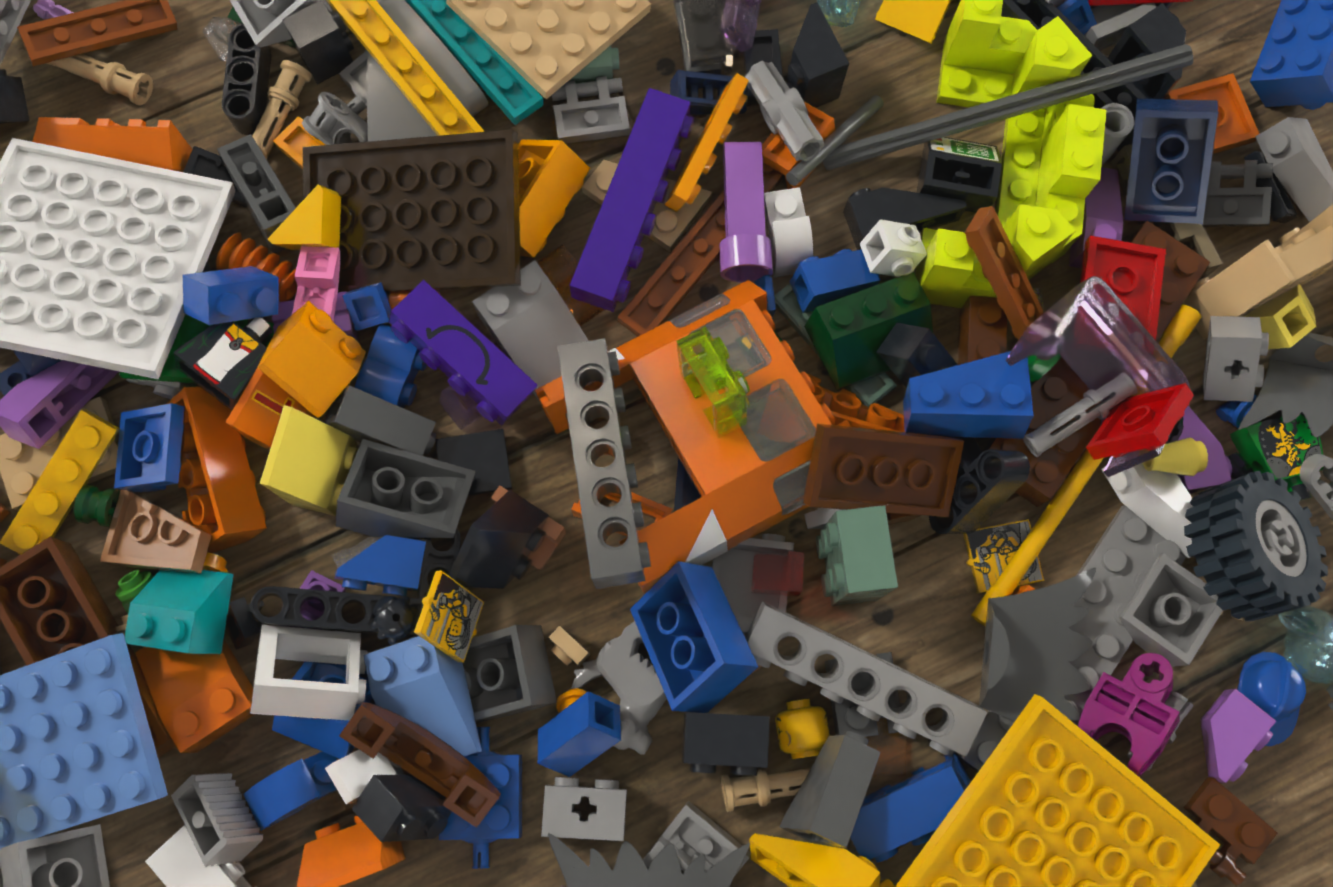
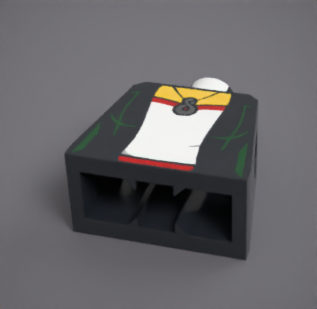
(224, 358)

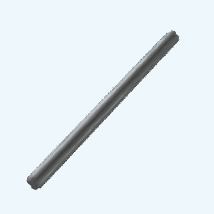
(1011, 106)

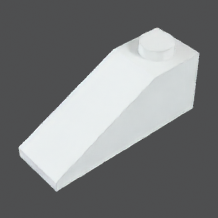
(1157, 499)

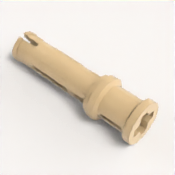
(111, 76)
(282, 99)
(760, 788)

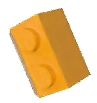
(312, 358)

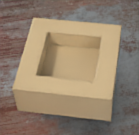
(567, 648)

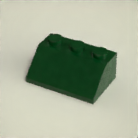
(856, 325)

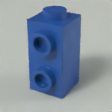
(831, 278)
(579, 734)

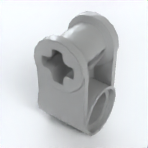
(335, 121)

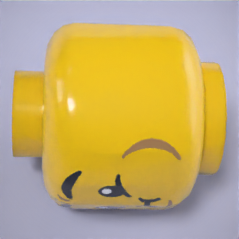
(802, 729)

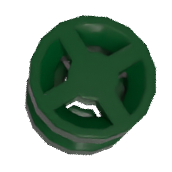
(95, 505)

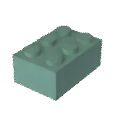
(857, 556)

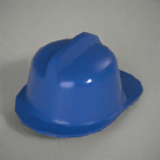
(1274, 688)

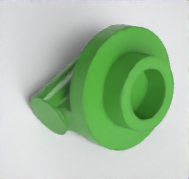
(131, 585)

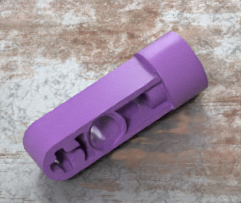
(746, 249)

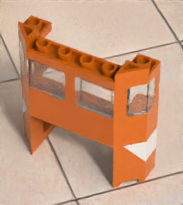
(743, 477)

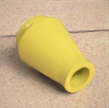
(1180, 457)

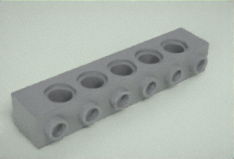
(960, 716)

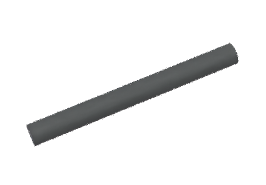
(834, 140)

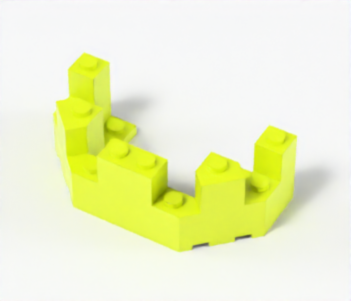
(1047, 154)

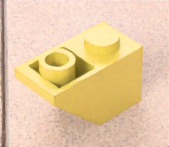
(1286, 318)

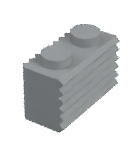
(217, 818)

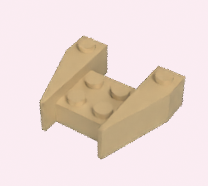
(1266, 272)

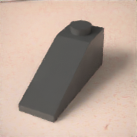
(257, 186)

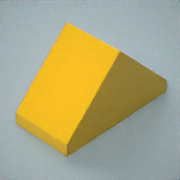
(312, 222)

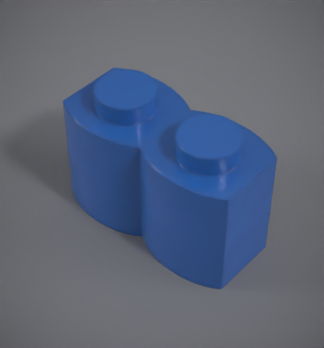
(390, 368)

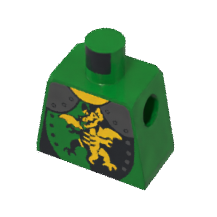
(1279, 449)

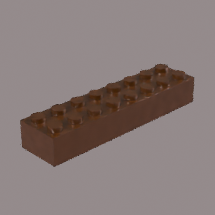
(1063, 387)

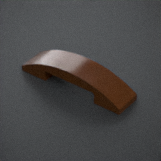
(425, 757)

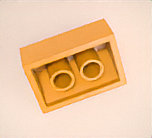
(547, 182)

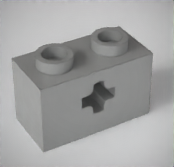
(1233, 358)
(564, 822)

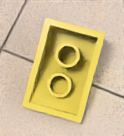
(308, 462)

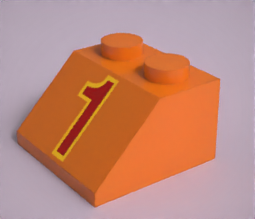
(260, 409)

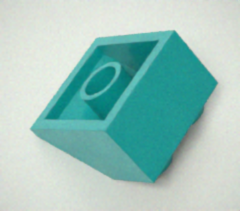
(181, 612)

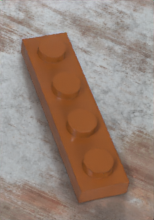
(95, 29)
(1003, 270)

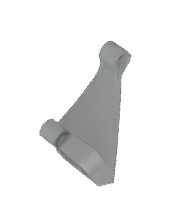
(388, 110)

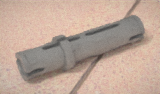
(1117, 389)

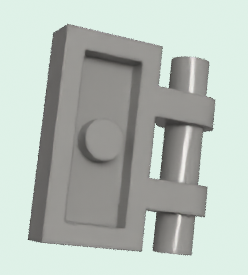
(592, 118)

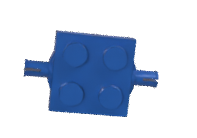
(505, 816)

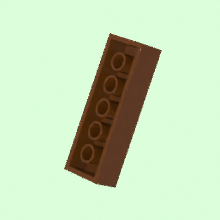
(55, 607)

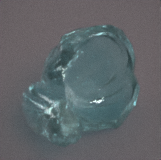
(1309, 642)

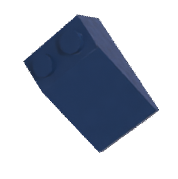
(1171, 160)

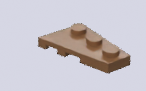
(153, 538)

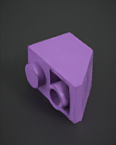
(1231, 733)

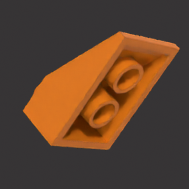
(196, 694)
(345, 856)

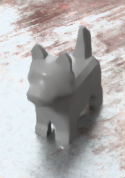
(634, 683)

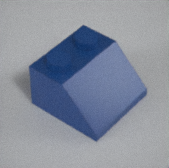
(316, 732)

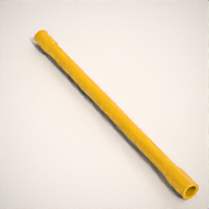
(1173, 337)

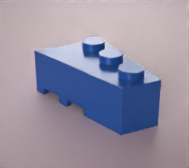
(971, 400)

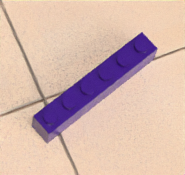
(631, 201)

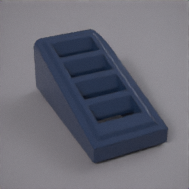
(693, 81)

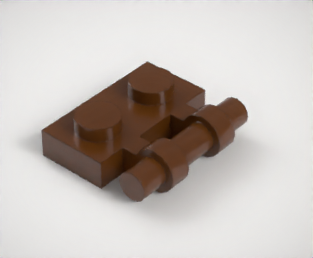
(1233, 824)

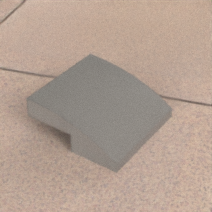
(695, 835)

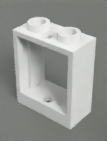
(302, 697)

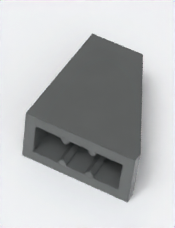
(380, 422)
(833, 791)

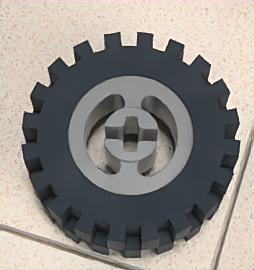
(1256, 547)

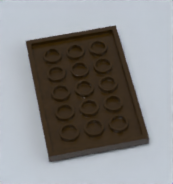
(424, 209)

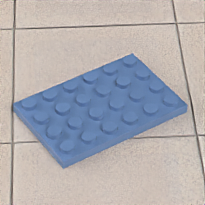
(73, 742)

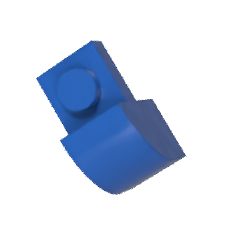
(290, 789)

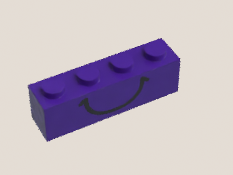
(461, 353)

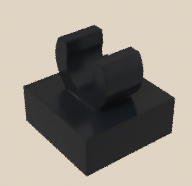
(241, 624)

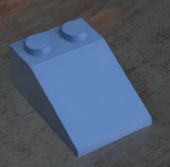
(426, 689)

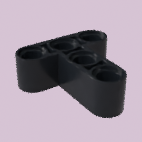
(981, 486)

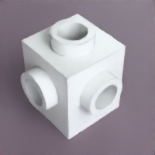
(893, 248)

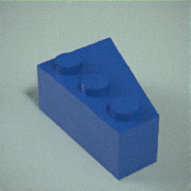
(908, 809)

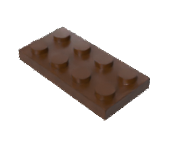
(882, 468)

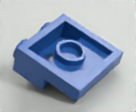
(149, 448)

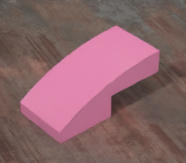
(318, 278)

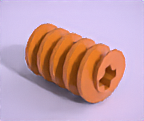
(244, 254)

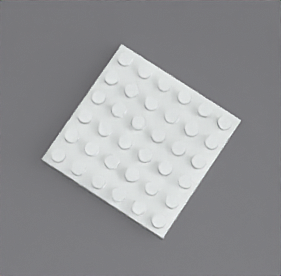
(100, 254)

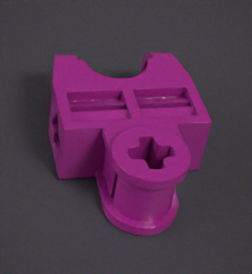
(1134, 709)

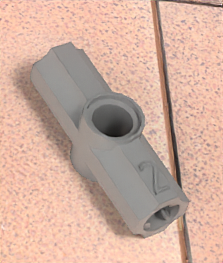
(784, 111)

